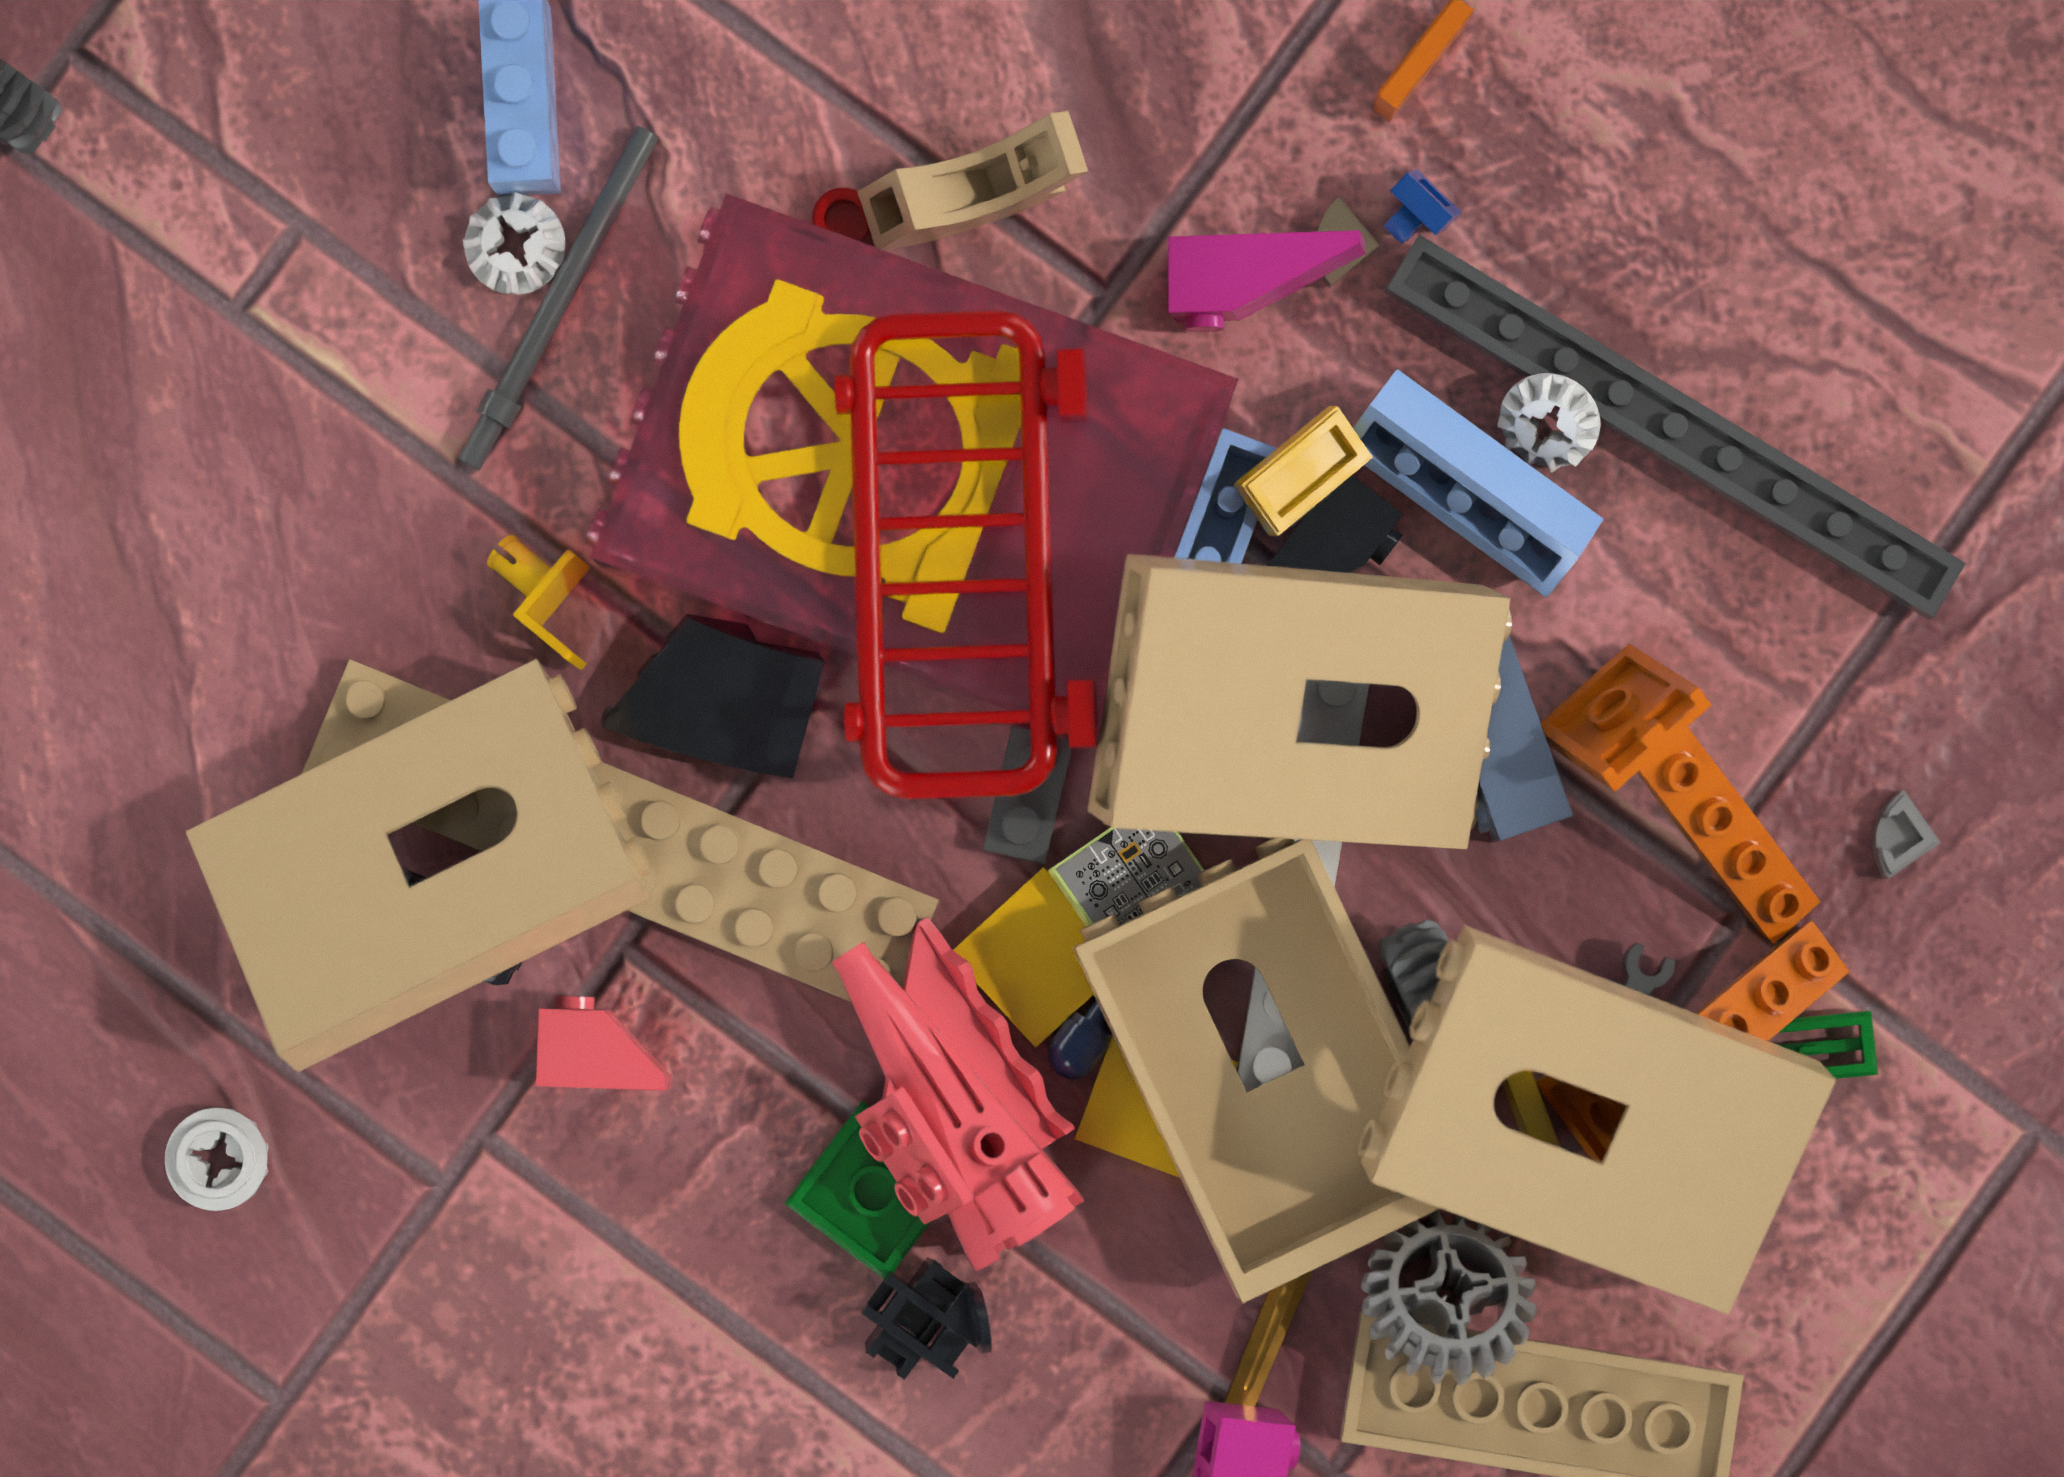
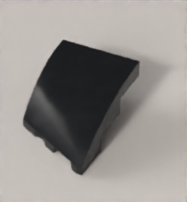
(722, 697)

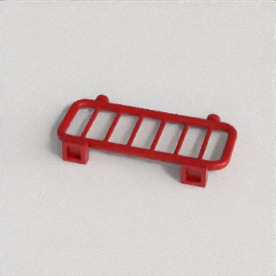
(1048, 713)

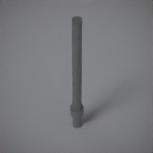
(500, 406)

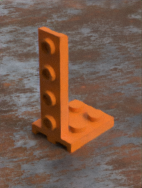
(1637, 722)
(1755, 1002)

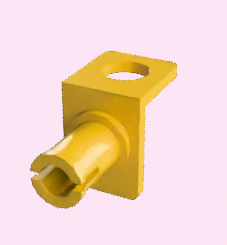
(543, 587)

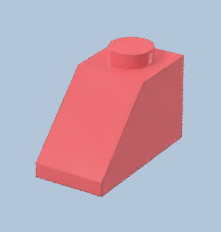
(592, 1050)

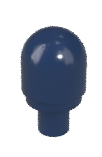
(1079, 1044)

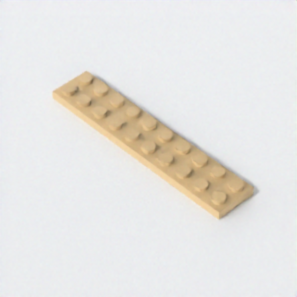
(708, 868)

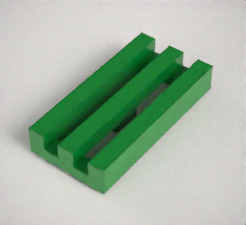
(1864, 1042)

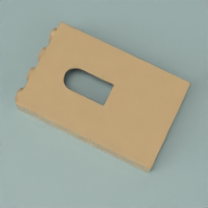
(1215, 687)
(326, 912)
(1693, 1162)
(1278, 1163)

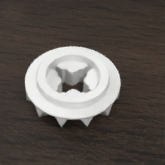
(543, 250)
(1537, 396)
(190, 1173)

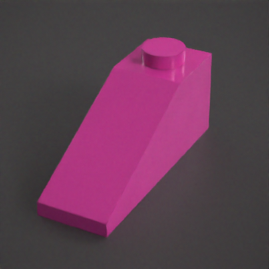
(1242, 273)
(1245, 1442)

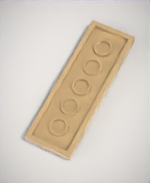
(1548, 1411)

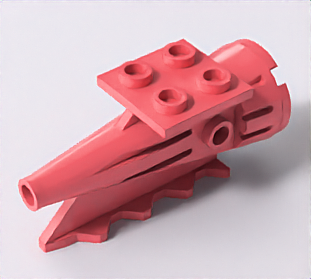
(958, 1102)

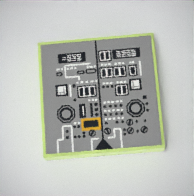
(1124, 869)

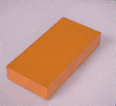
(1422, 58)

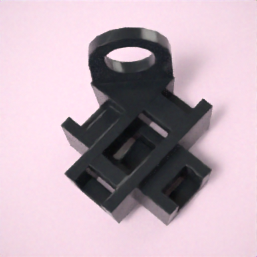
(922, 1310)

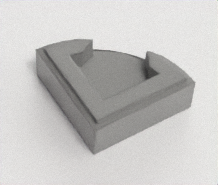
(1900, 835)

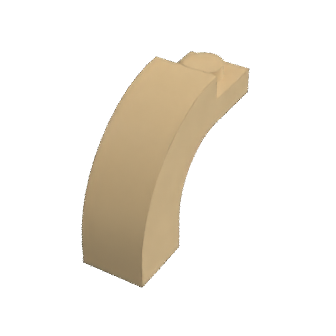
(976, 188)

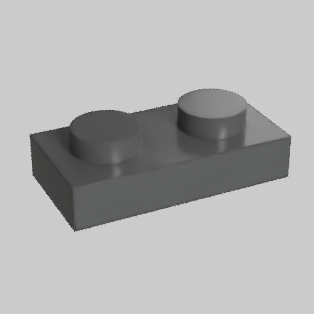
(1025, 822)

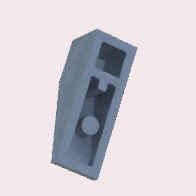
(1519, 778)

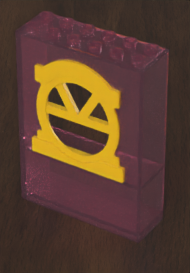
(700, 530)

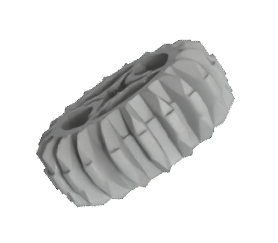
(1494, 1285)

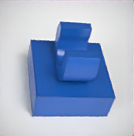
(1422, 206)

